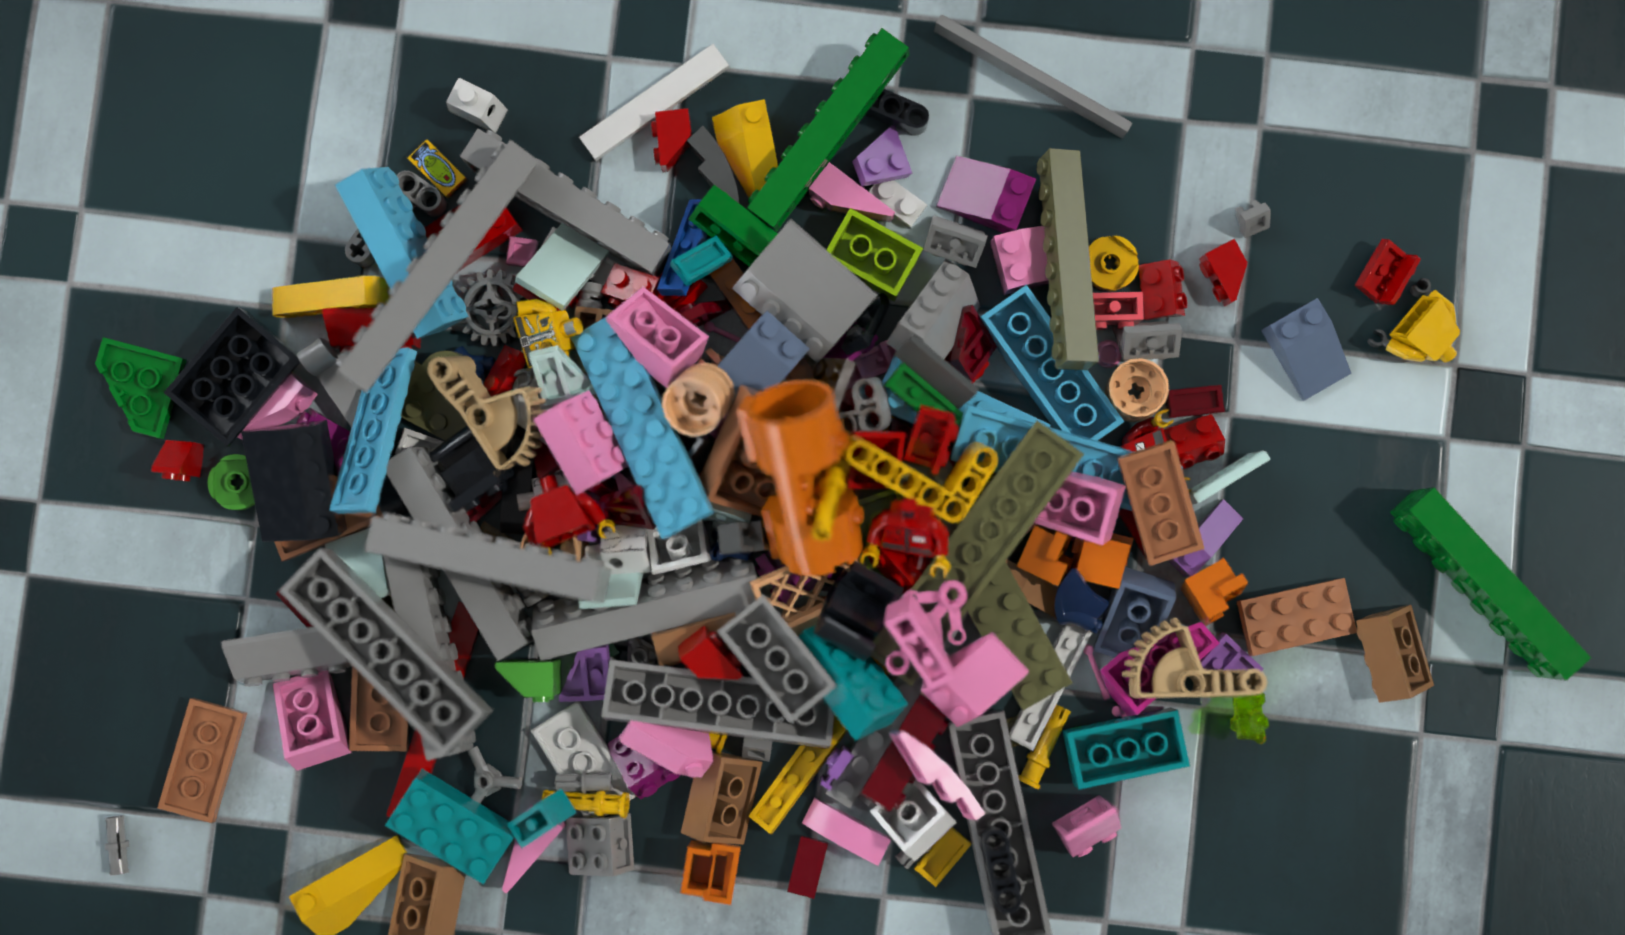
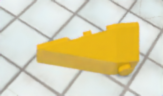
(747, 143)
(343, 894)

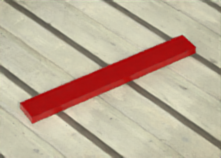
(464, 636)

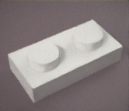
(904, 203)

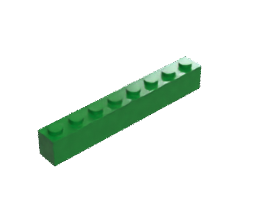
(829, 129)

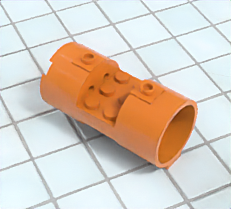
(794, 436)

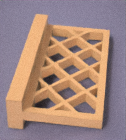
(801, 617)

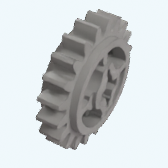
(489, 300)

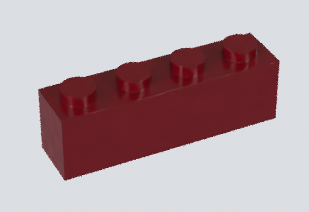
(892, 772)

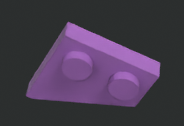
(882, 160)
(1228, 656)
(587, 676)

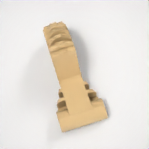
(464, 390)
(1183, 663)

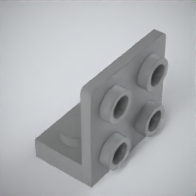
(955, 241)
(1149, 340)
(600, 845)

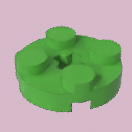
(220, 483)

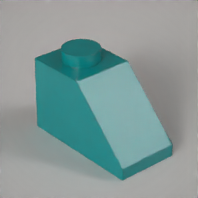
(541, 818)

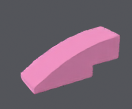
(846, 831)

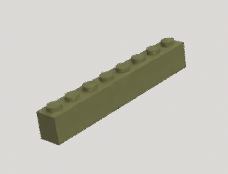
(1067, 260)

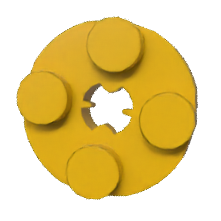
(1126, 263)

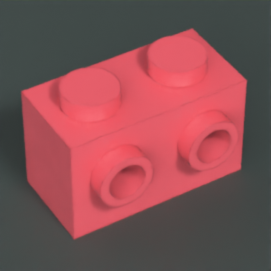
(1118, 309)

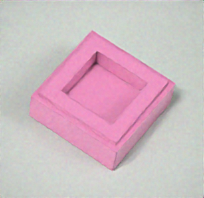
(520, 251)

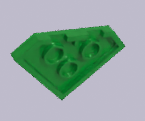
(138, 382)

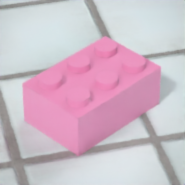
(581, 441)

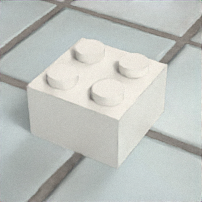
(917, 821)

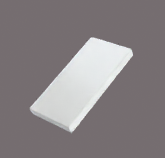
(577, 746)

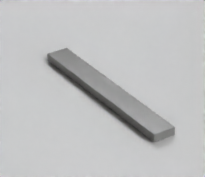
(1032, 76)

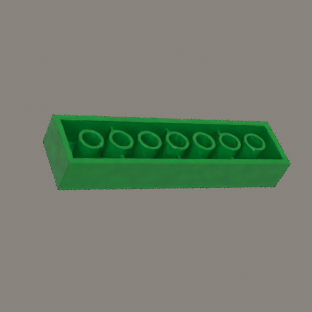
(1489, 585)

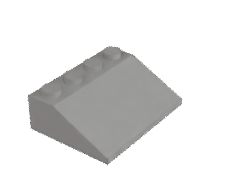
(805, 289)

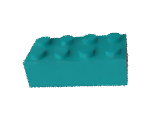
(863, 693)
(1126, 748)
(451, 826)

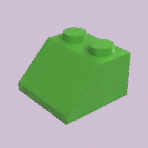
(533, 677)

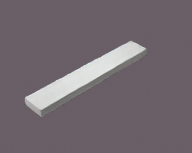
(659, 97)
(1033, 720)

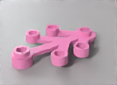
(937, 613)

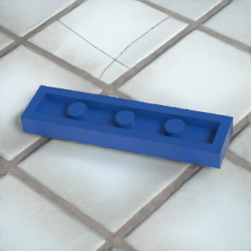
(687, 238)

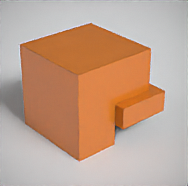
(1045, 554)
(1104, 562)
(1212, 589)
(711, 871)

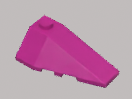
(1119, 685)

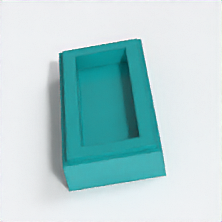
(701, 260)

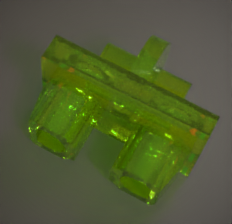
(1249, 718)

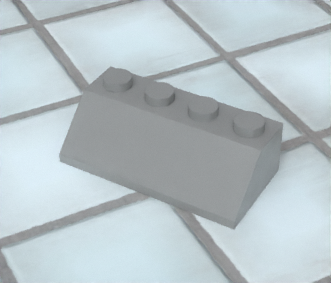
(937, 310)
(282, 656)
(776, 659)

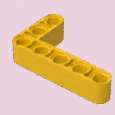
(310, 298)
(918, 483)

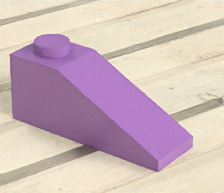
(1214, 531)

